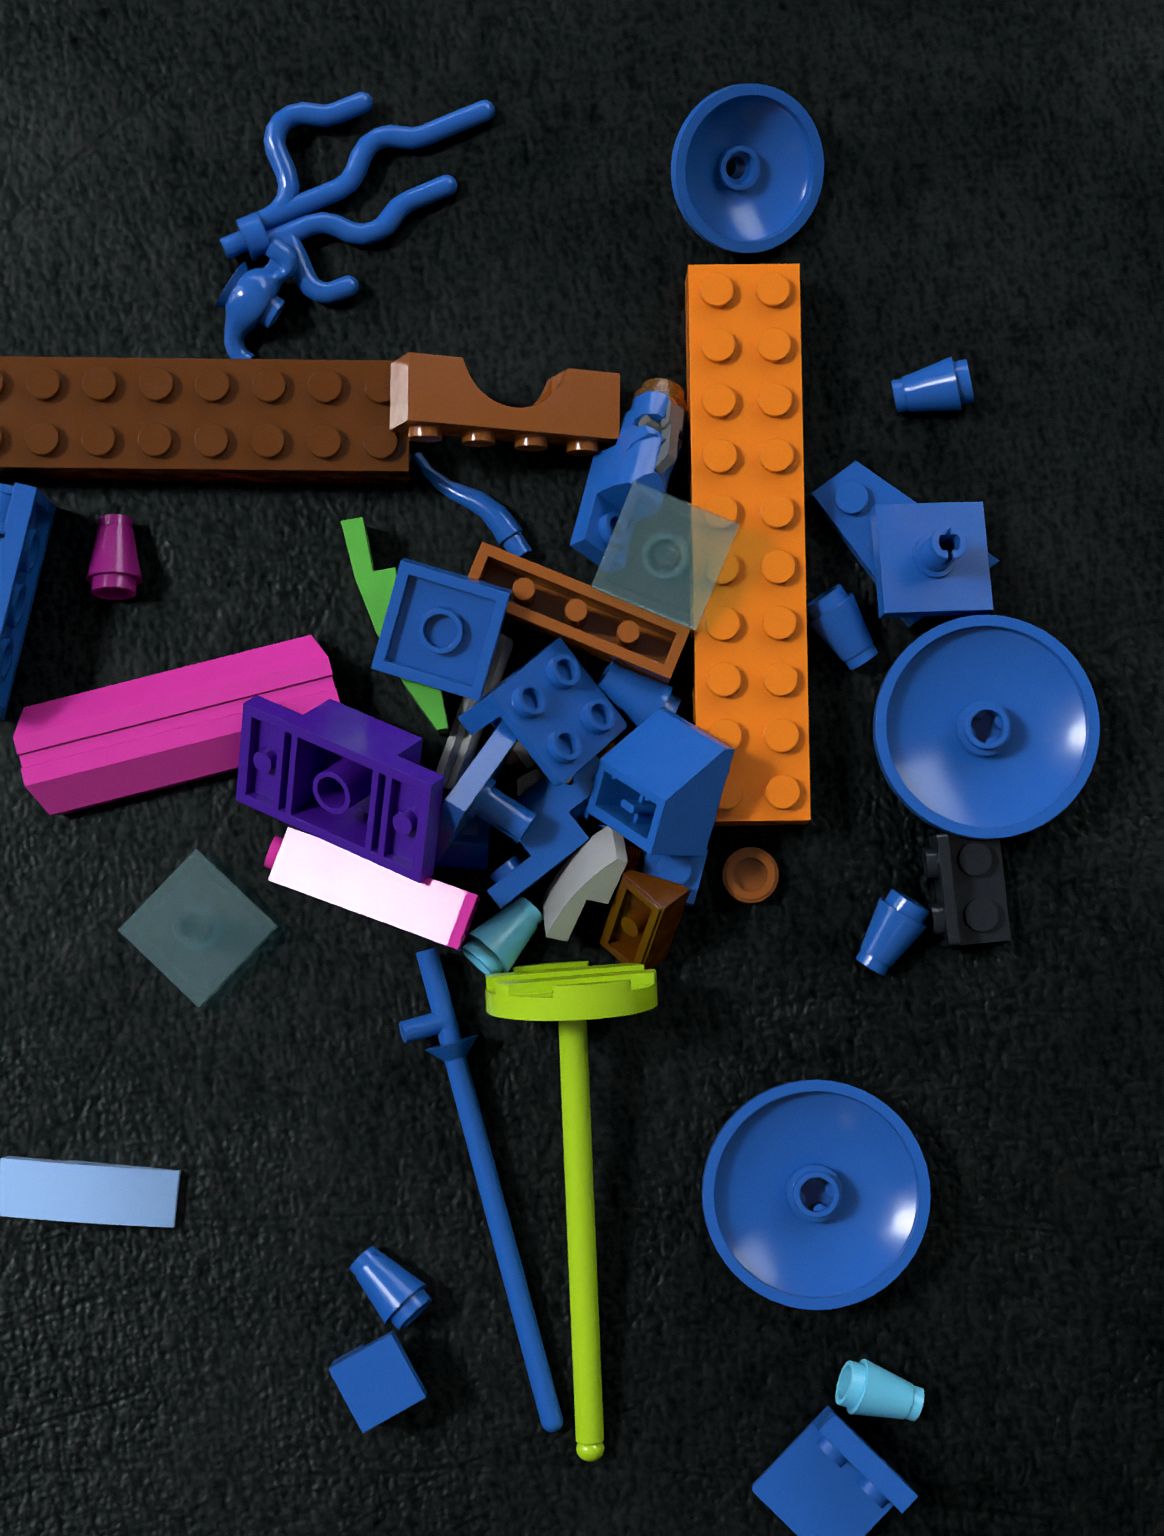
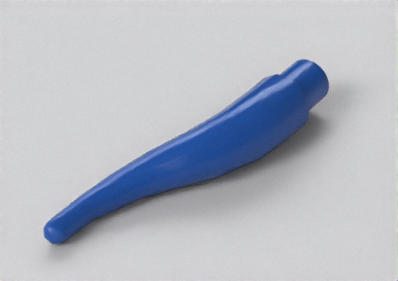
(494, 514)

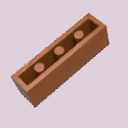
(582, 615)

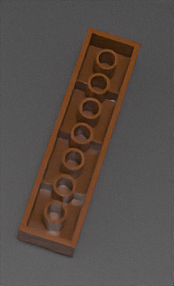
(199, 420)

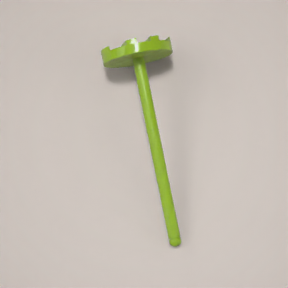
(572, 995)

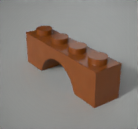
(439, 398)

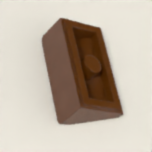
(643, 918)

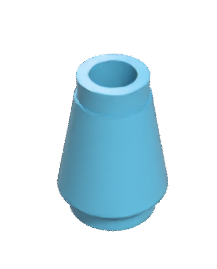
(501, 938)
(877, 1392)

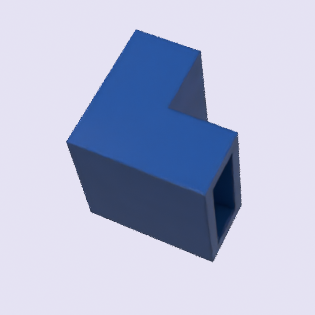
(377, 1381)

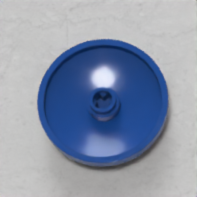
(986, 727)
(816, 1194)

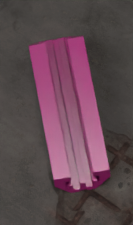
(160, 725)

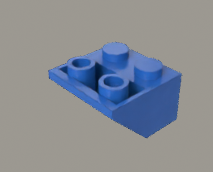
(662, 785)

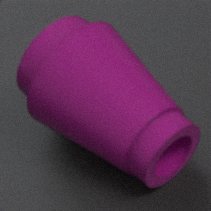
(114, 559)

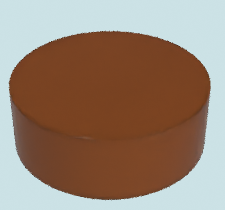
(750, 875)

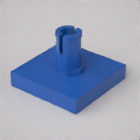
(931, 559)
(441, 629)
(478, 796)

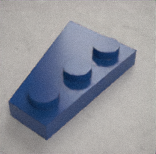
(847, 506)

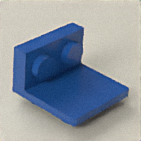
(551, 711)
(831, 1482)

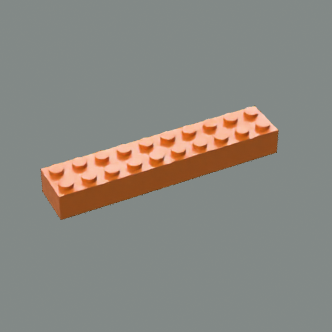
(750, 469)

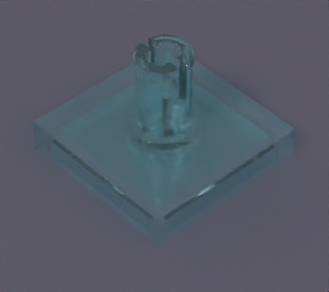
(665, 555)
(198, 928)

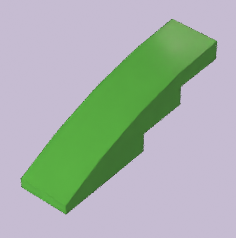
(376, 592)

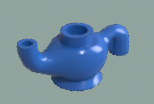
(253, 297)

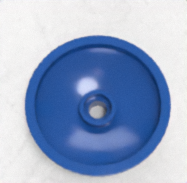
(775, 172)

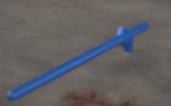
(454, 1052)

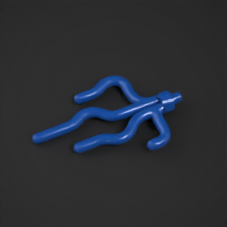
(289, 210)

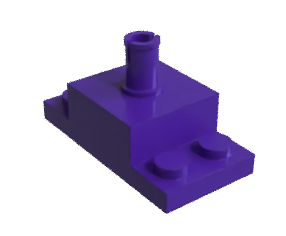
(343, 782)

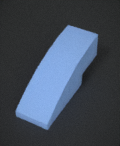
(88, 1192)

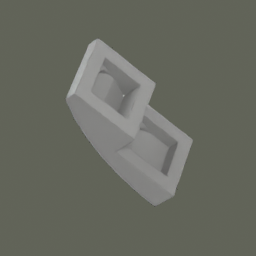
(586, 875)

